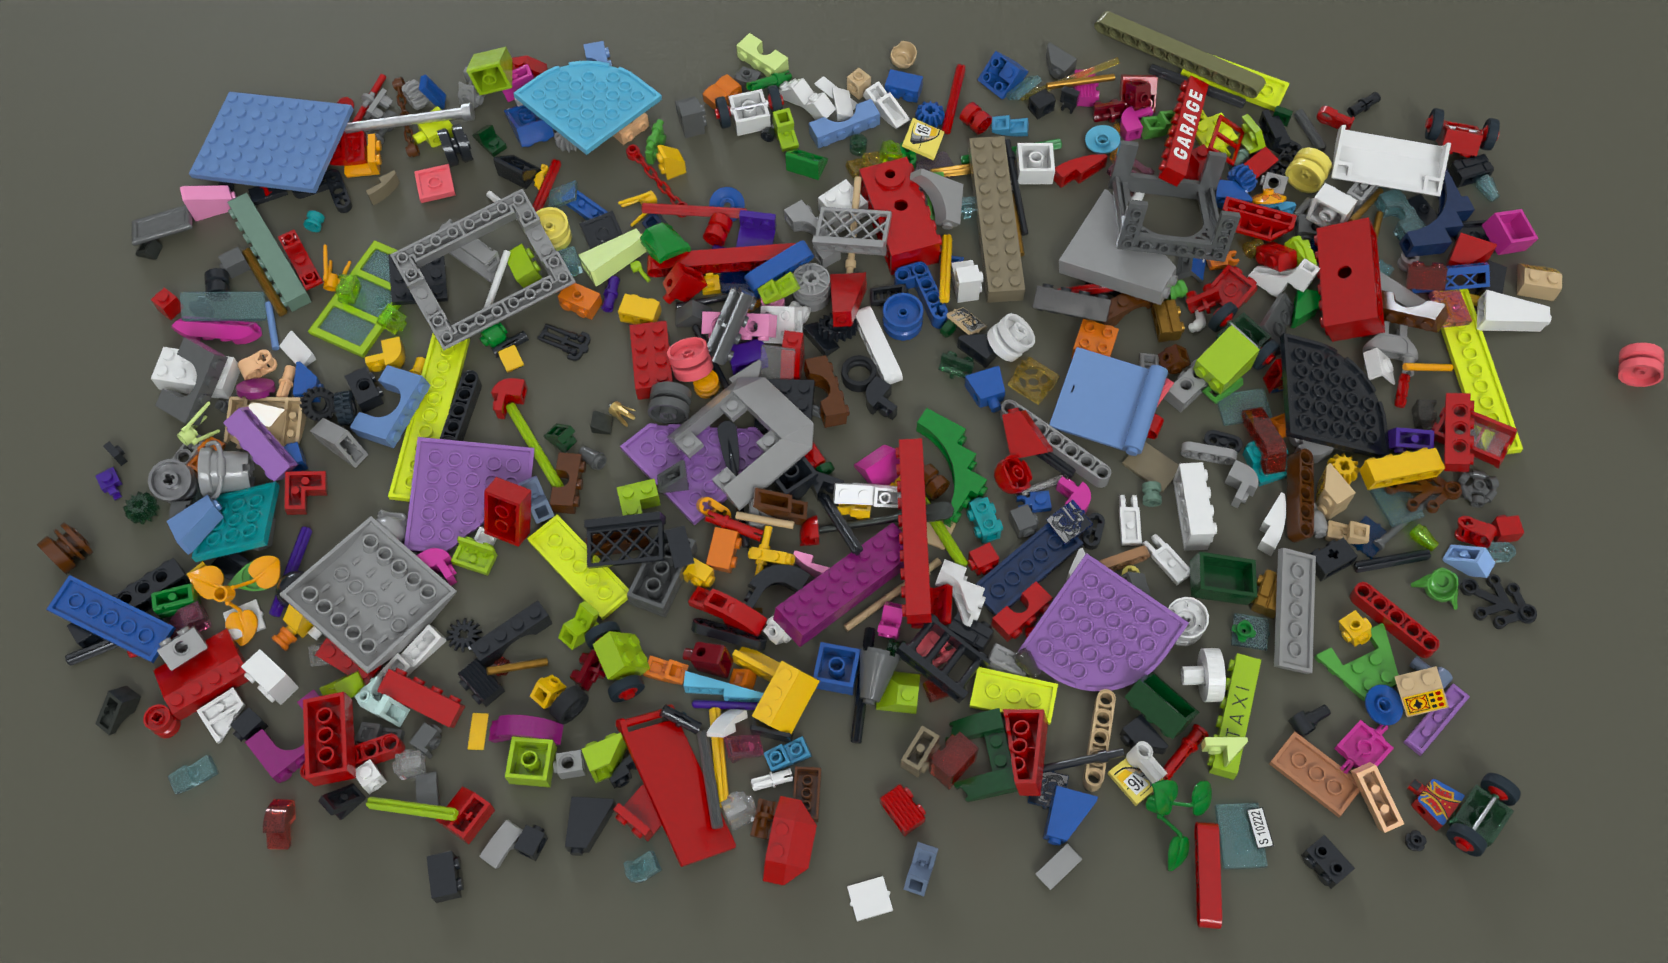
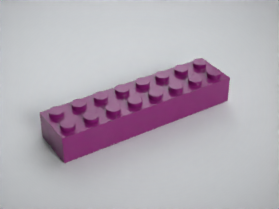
(841, 587)

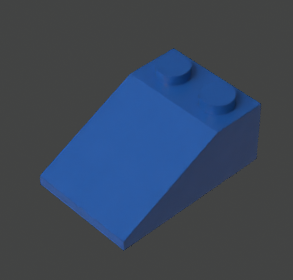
(528, 126)

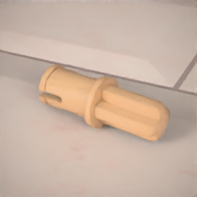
(286, 381)

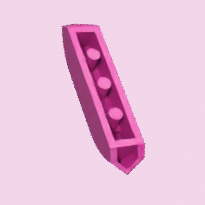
(236, 331)

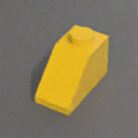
(296, 622)

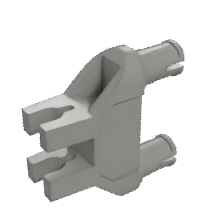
(1394, 346)

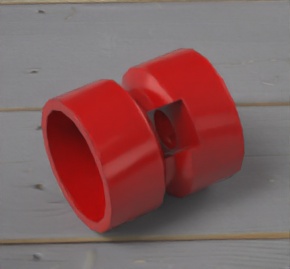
(975, 118)
(717, 229)
(161, 721)

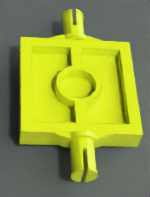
(1205, 131)

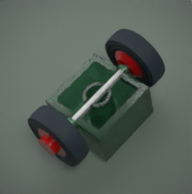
(1251, 330)
(1482, 814)

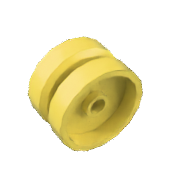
(1309, 170)
(556, 227)

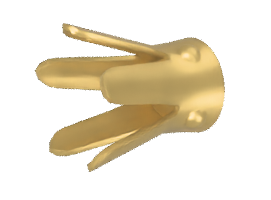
(617, 409)

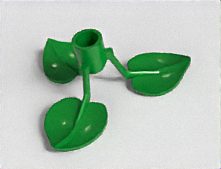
(1161, 804)

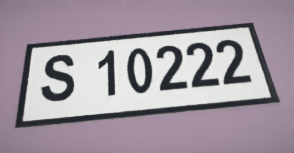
(1260, 827)

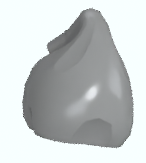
(394, 523)

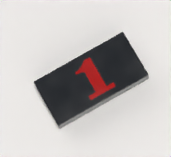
(264, 194)

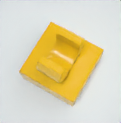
(713, 284)

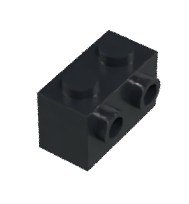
(1327, 862)

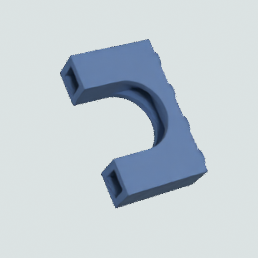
(388, 429)

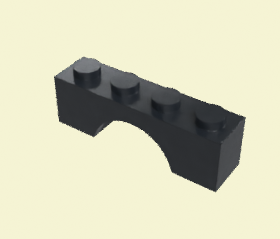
(527, 622)

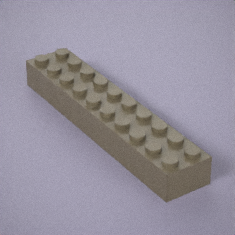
(996, 220)

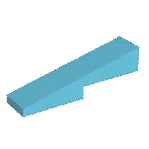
(704, 685)

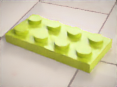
(1010, 691)

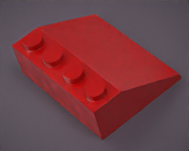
(202, 676)

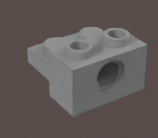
(187, 639)

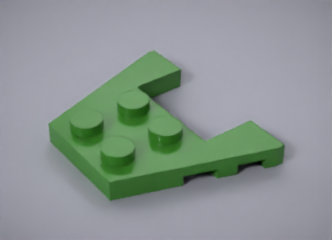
(1367, 671)

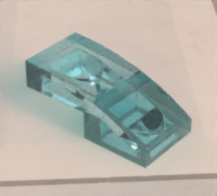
(194, 775)

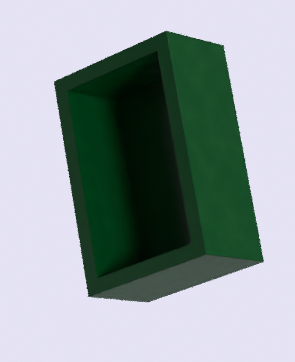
(1223, 578)
(1161, 705)

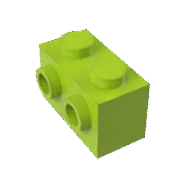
(523, 266)

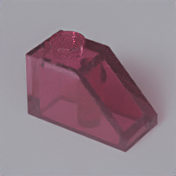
(190, 615)

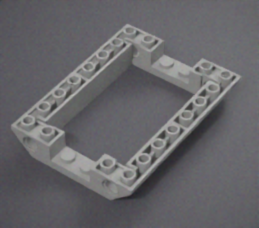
(464, 231)

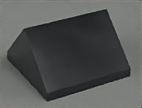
(516, 170)

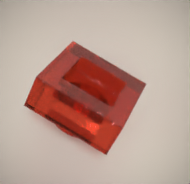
(933, 692)

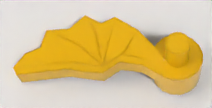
(540, 176)

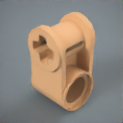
(256, 366)

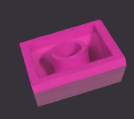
(879, 466)

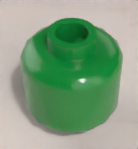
(493, 335)

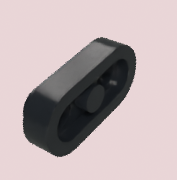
(1223, 440)

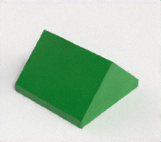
(805, 163)

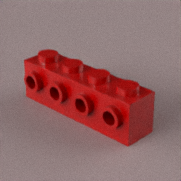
(422, 698)

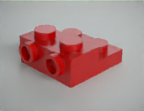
(1234, 286)

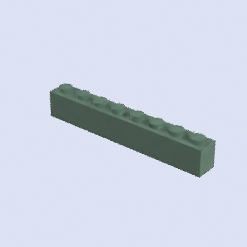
(269, 252)

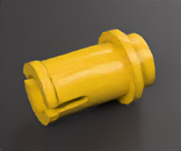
(418, 366)

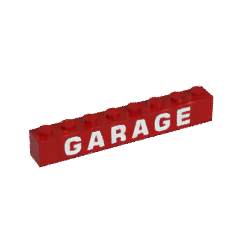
(1183, 131)

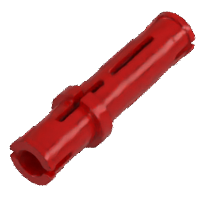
(727, 523)

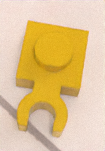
(854, 510)

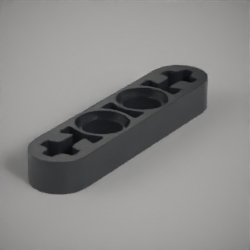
(728, 634)

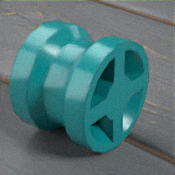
(314, 221)

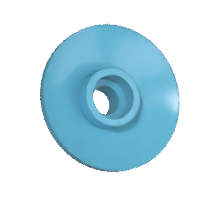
(1102, 139)

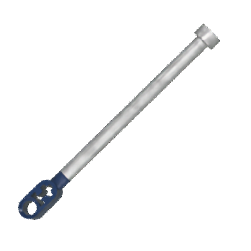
(466, 112)

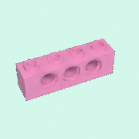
(766, 325)

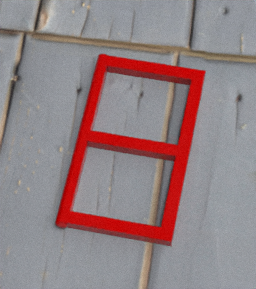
(1225, 139)

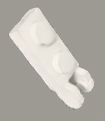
(1129, 522)
(1168, 560)

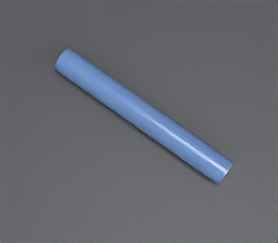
(272, 326)

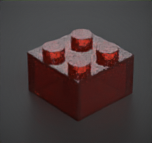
(953, 759)

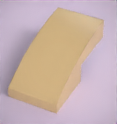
(1353, 532)

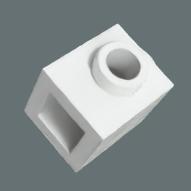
(370, 776)

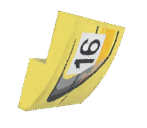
(923, 139)
(1131, 781)

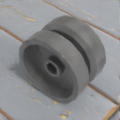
(173, 481)

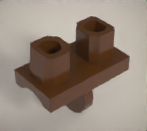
(763, 819)

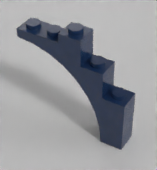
(1437, 235)

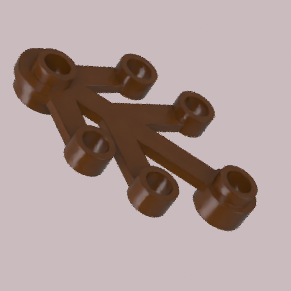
(1426, 490)

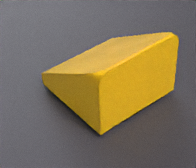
(510, 358)

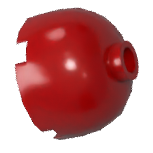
(1012, 475)

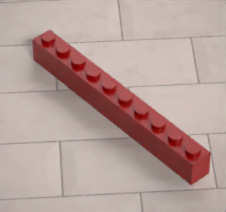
(914, 532)

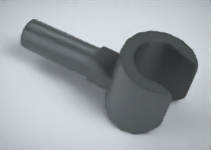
(223, 406)

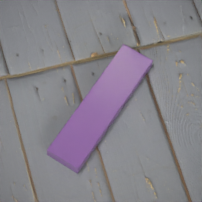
(1435, 721)

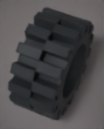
(307, 400)

